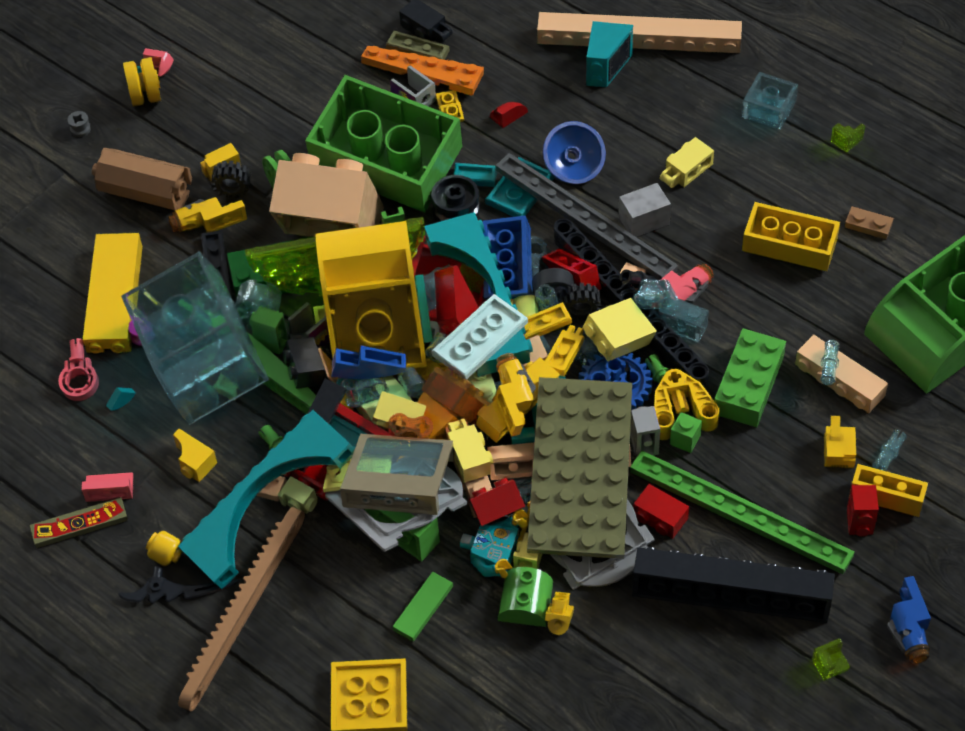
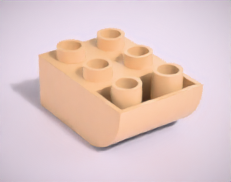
(323, 198)

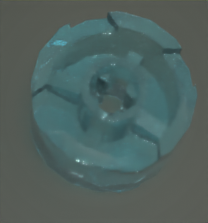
(253, 295)

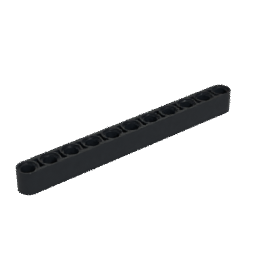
(666, 340)

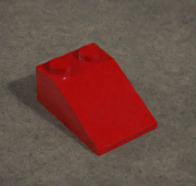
(453, 299)

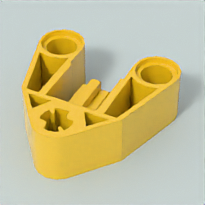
(676, 387)

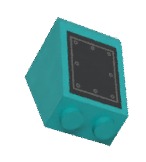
(607, 52)

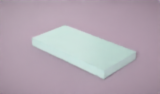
(479, 336)

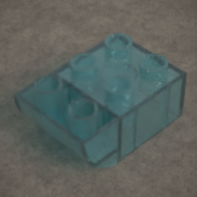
(194, 337)

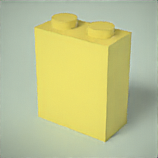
(619, 329)

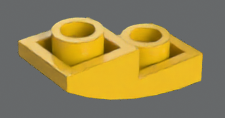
(449, 104)

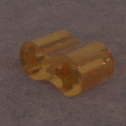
(410, 426)

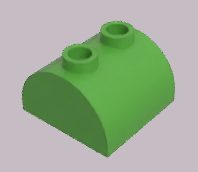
(525, 596)

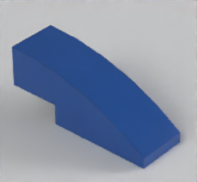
(367, 363)

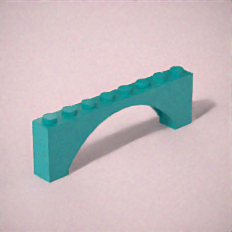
(464, 241)
(213, 540)

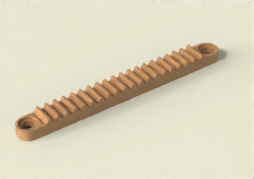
(240, 608)

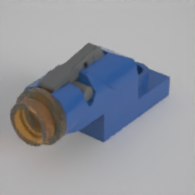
(909, 622)

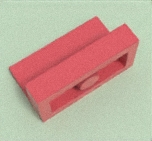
(108, 487)

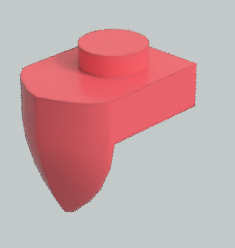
(161, 60)

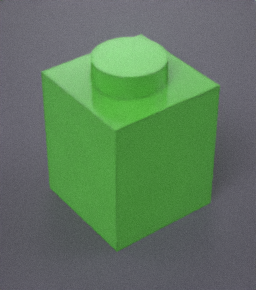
(685, 432)

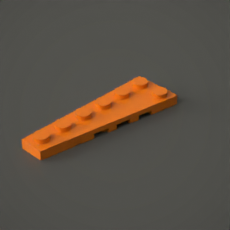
(459, 76)

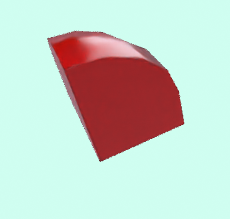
(508, 113)

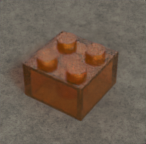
(455, 394)

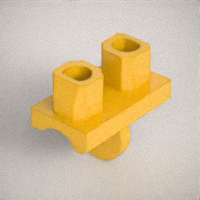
(559, 613)

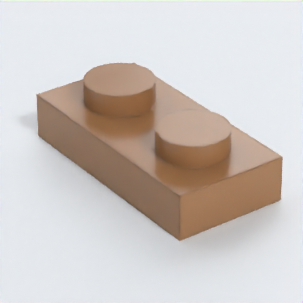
(869, 222)

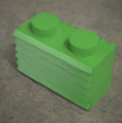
(269, 329)

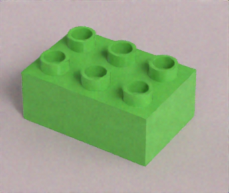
(395, 139)

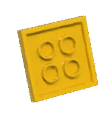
(369, 695)

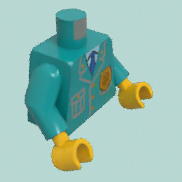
(495, 545)

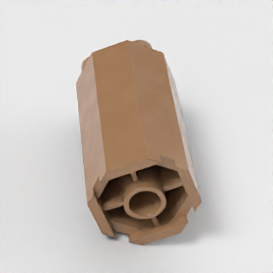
(142, 178)

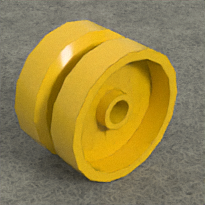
(143, 81)

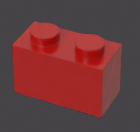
(497, 501)
(862, 510)
(660, 511)

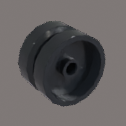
(454, 197)

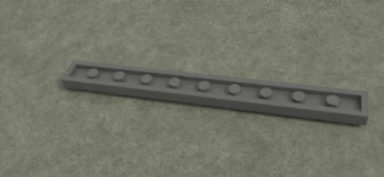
(585, 217)

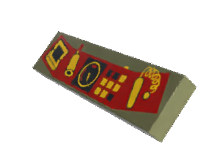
(78, 522)

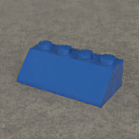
(512, 245)

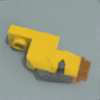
(207, 213)
(514, 392)

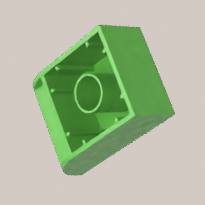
(924, 319)

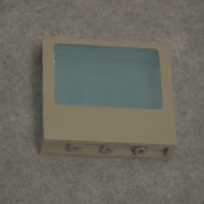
(396, 474)

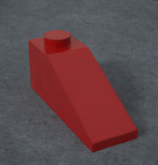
(581, 269)

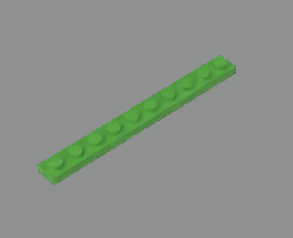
(742, 512)

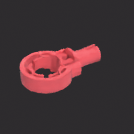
(77, 367)

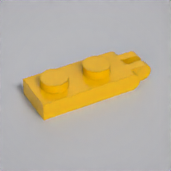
(565, 349)

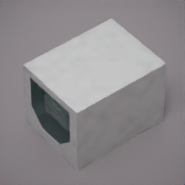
(644, 210)

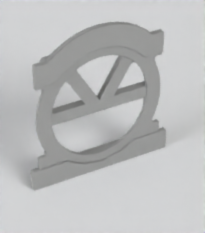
(386, 534)
(612, 570)

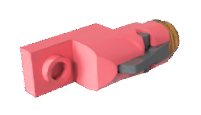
(692, 283)

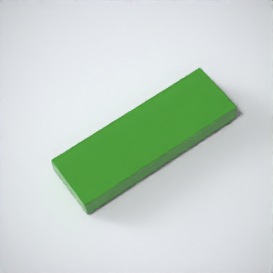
(422, 606)

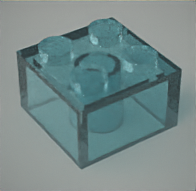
(769, 100)

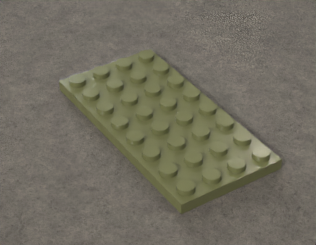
(580, 468)

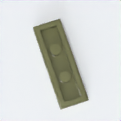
(413, 44)

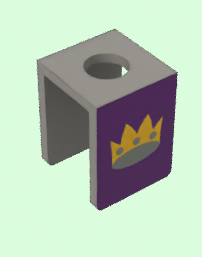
(420, 83)

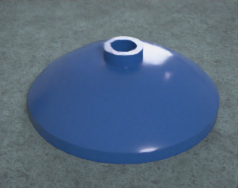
(583, 143)

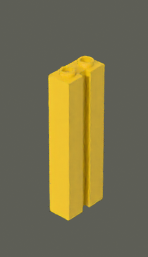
(112, 274)

